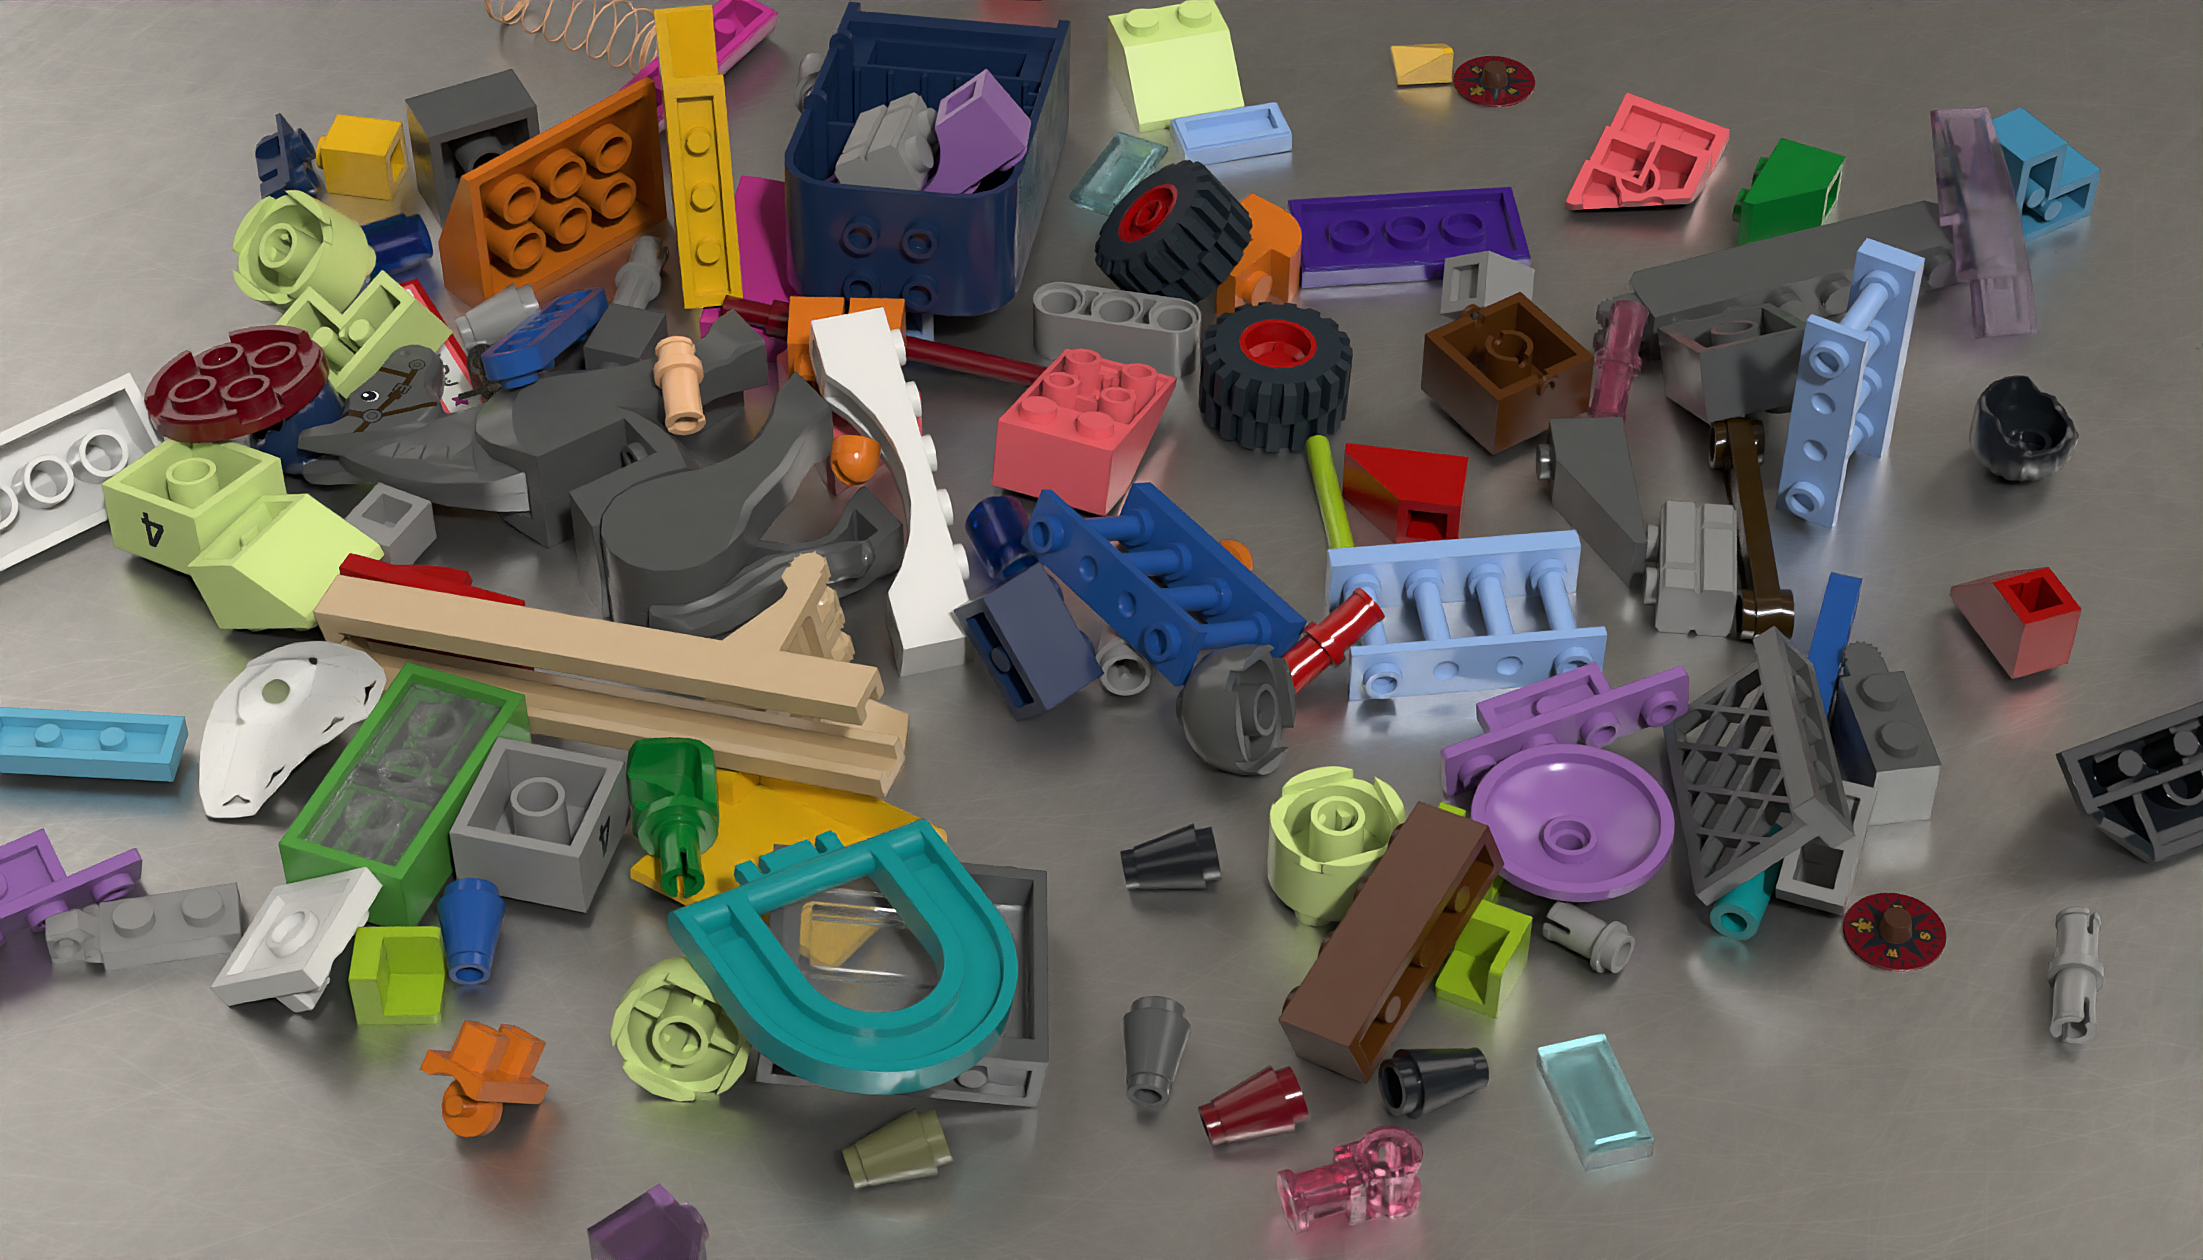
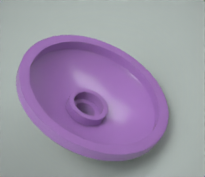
(1575, 822)

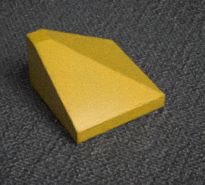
(1422, 63)

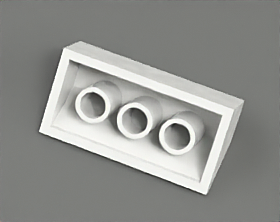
(59, 461)

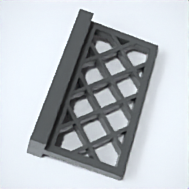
(1796, 745)

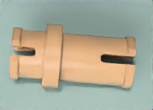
(679, 377)

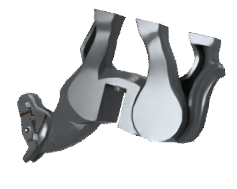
(598, 465)

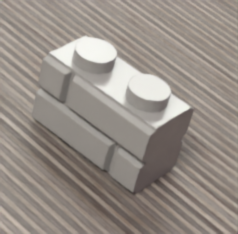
(891, 146)
(1694, 568)

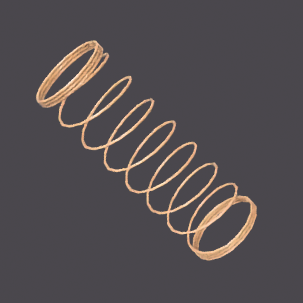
(645, 46)

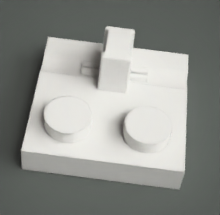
(297, 939)

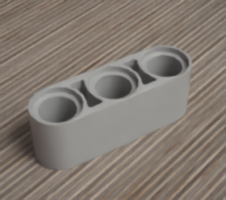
(1118, 326)

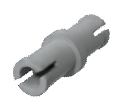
(2075, 975)

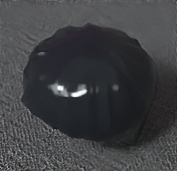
(2021, 431)

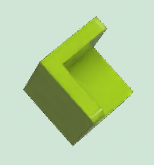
(1486, 959)
(398, 975)

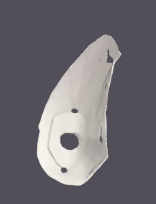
(281, 734)

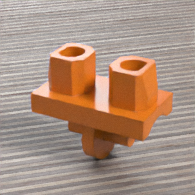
(488, 1071)

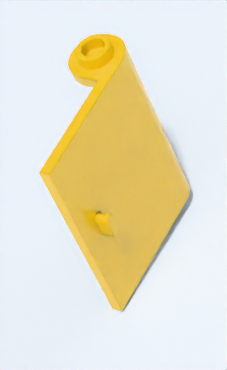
(771, 811)

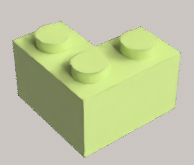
(367, 332)

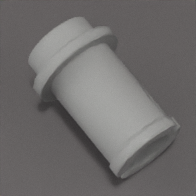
(1602, 943)

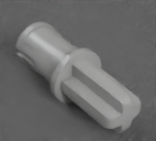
(640, 277)

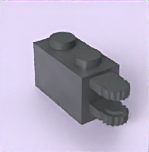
(1884, 737)

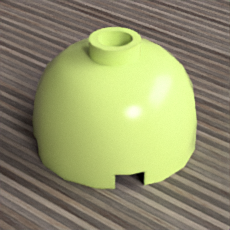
(677, 1034)

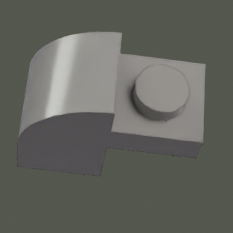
(1823, 875)

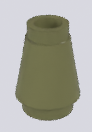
(899, 1151)

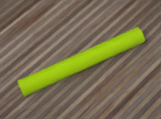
(1328, 493)

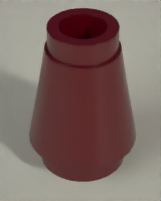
(1255, 1108)

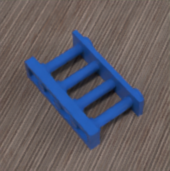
(1179, 553)

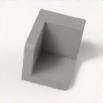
(1482, 280)

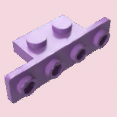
(1562, 710)
(37, 886)

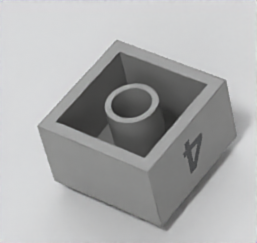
(542, 823)

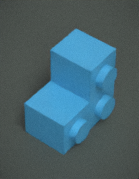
(2047, 175)

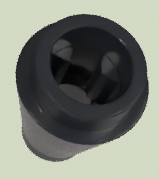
(1173, 861)
(1428, 1079)

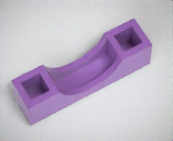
(977, 134)

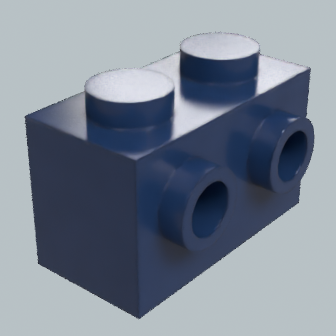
(1029, 641)

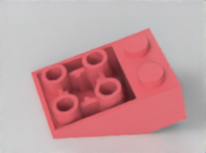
(1081, 430)

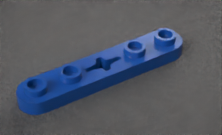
(543, 337)

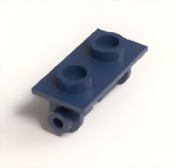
(286, 162)

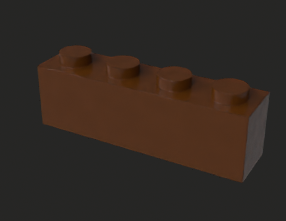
(1391, 941)

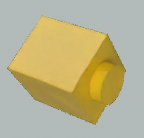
(363, 157)

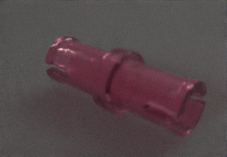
(1618, 360)

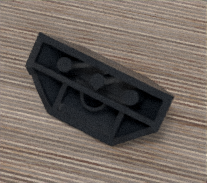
(2143, 784)

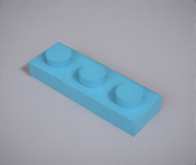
(91, 744)

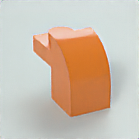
(1268, 262)

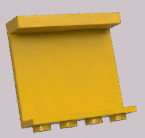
(698, 156)

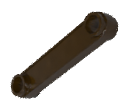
(1739, 450)

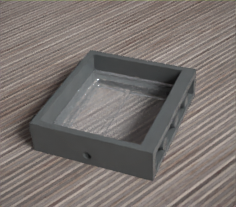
(869, 960)

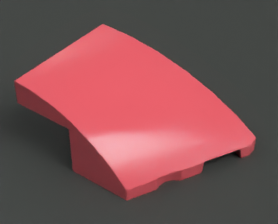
(1648, 158)

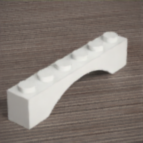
(863, 382)

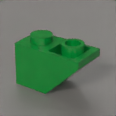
(1788, 192)

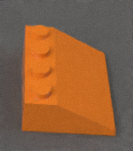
(557, 199)

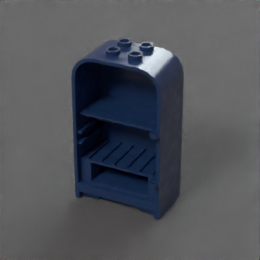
(913, 245)

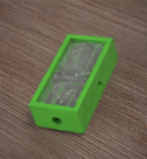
(402, 789)

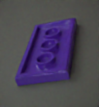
(1403, 234)

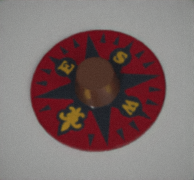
(1494, 81)
(1894, 932)

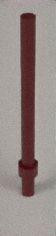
(776, 318)

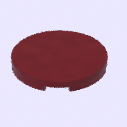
(237, 385)

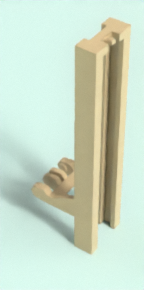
(779, 661)

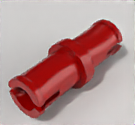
(1327, 641)

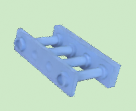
(1849, 382)
(1456, 572)

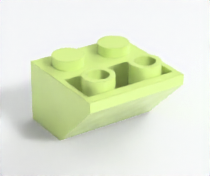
(276, 563)

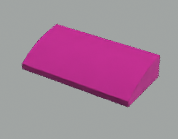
(761, 252)

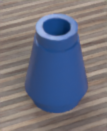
(470, 928)

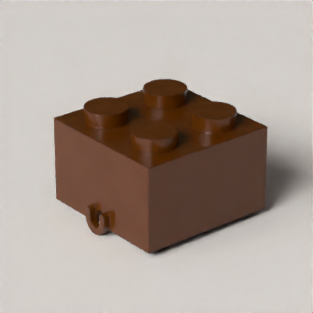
(1506, 372)

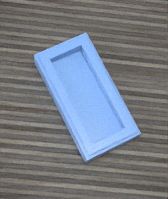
(1231, 134)

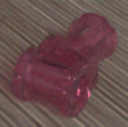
(1356, 1181)

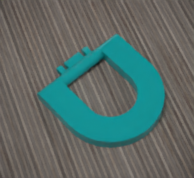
(832, 1042)

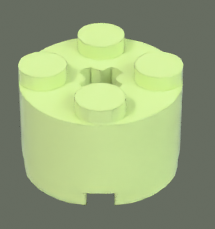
(298, 245)
(1327, 839)

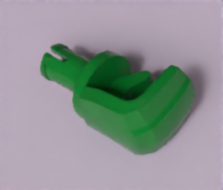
(674, 806)

